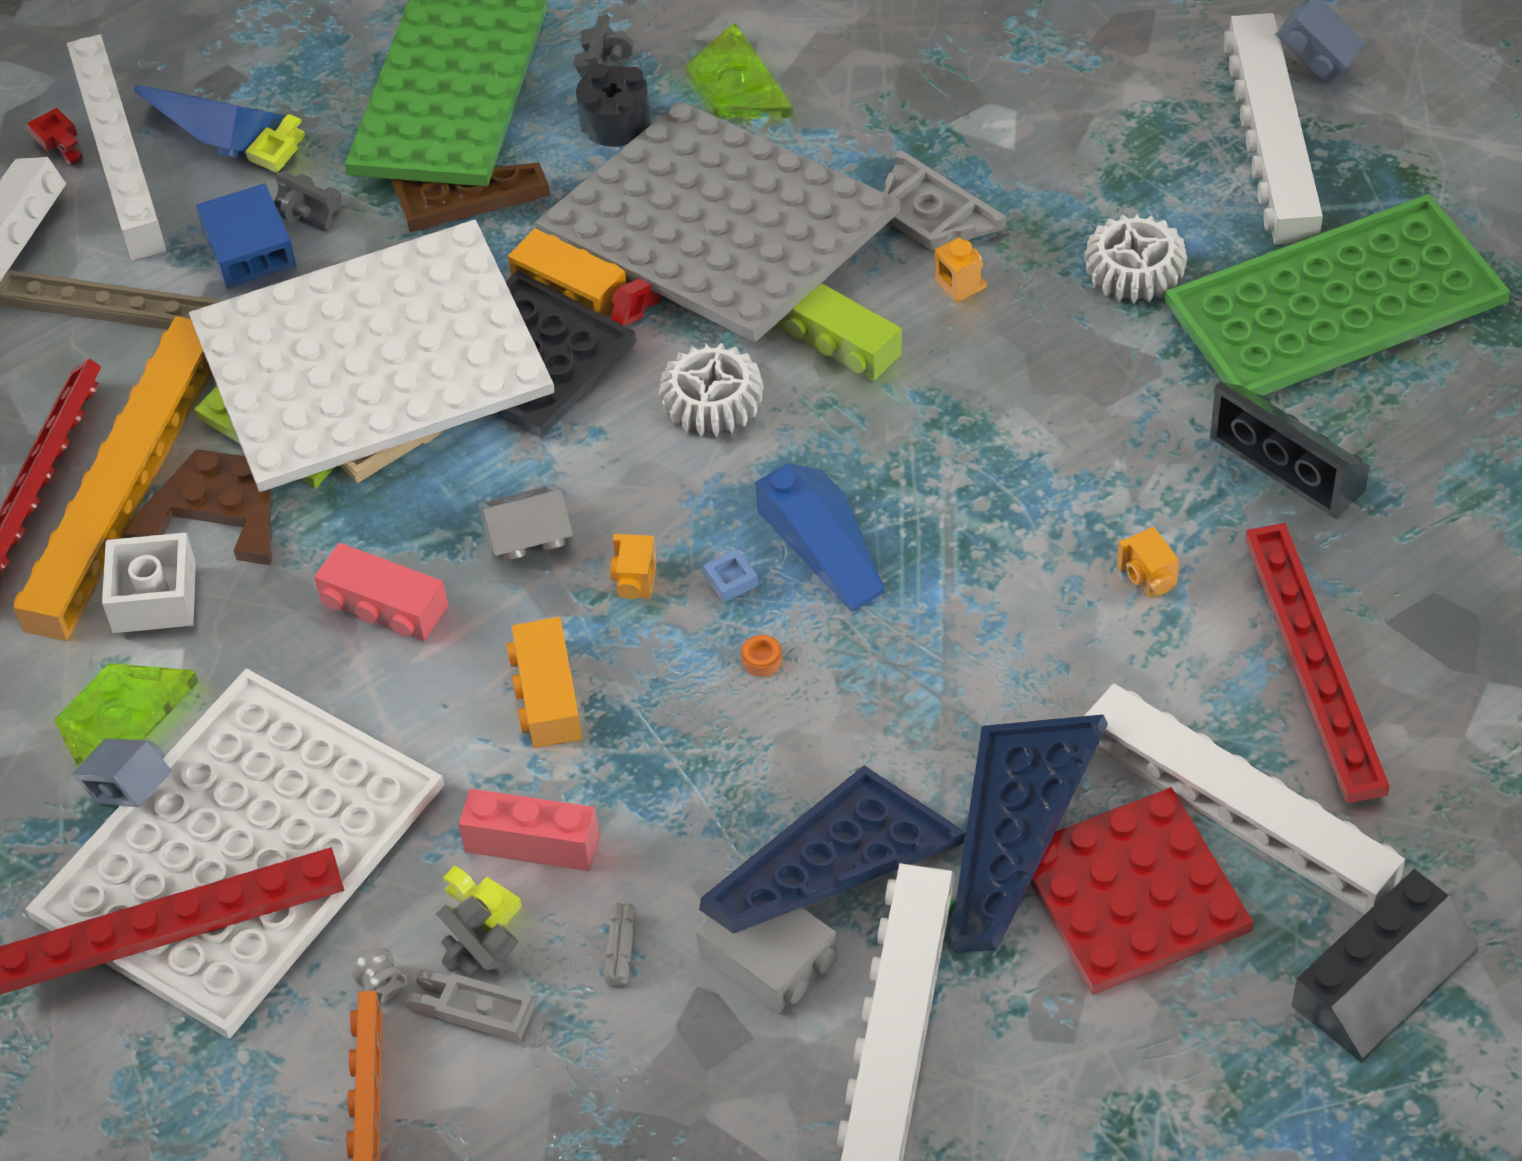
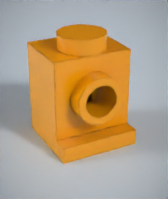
(959, 269)
(1149, 562)
(633, 565)

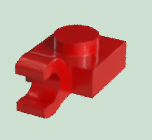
(56, 130)
(631, 300)

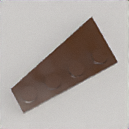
(437, 203)

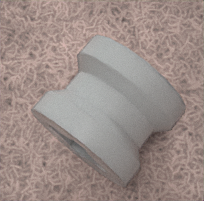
(378, 974)

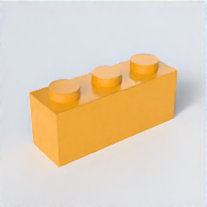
(568, 270)
(544, 683)

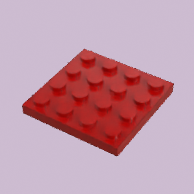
(1136, 891)

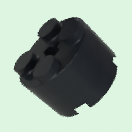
(613, 104)

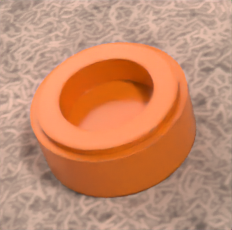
(761, 655)

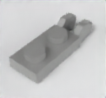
(473, 1004)

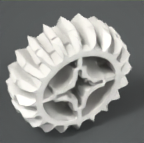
(1135, 258)
(711, 389)

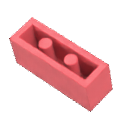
(381, 591)
(529, 829)

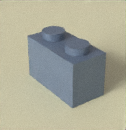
(1320, 38)
(123, 772)

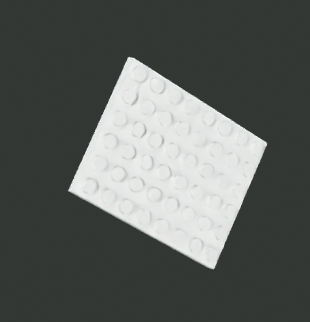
(369, 354)
(245, 791)

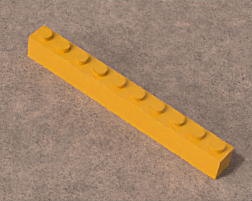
(114, 485)

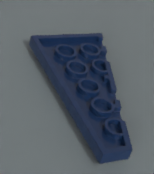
(1016, 805)
(834, 846)

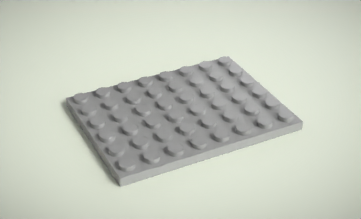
(719, 219)

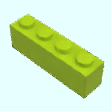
(845, 331)

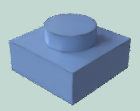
(730, 575)

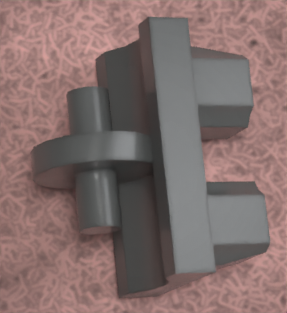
(602, 46)
(301, 199)
(487, 950)

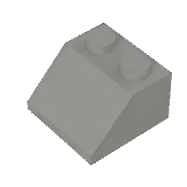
(525, 521)

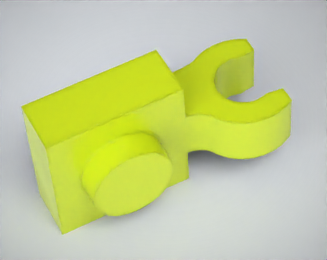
(276, 147)
(497, 898)

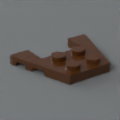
(213, 490)

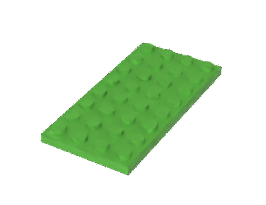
(447, 91)
(1336, 297)

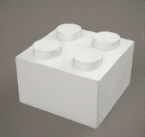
(149, 582)

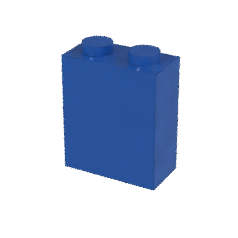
(246, 235)

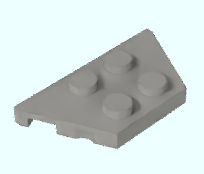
(936, 208)

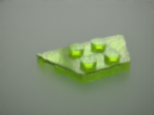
(735, 80)
(121, 705)

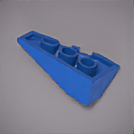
(212, 121)
(821, 529)

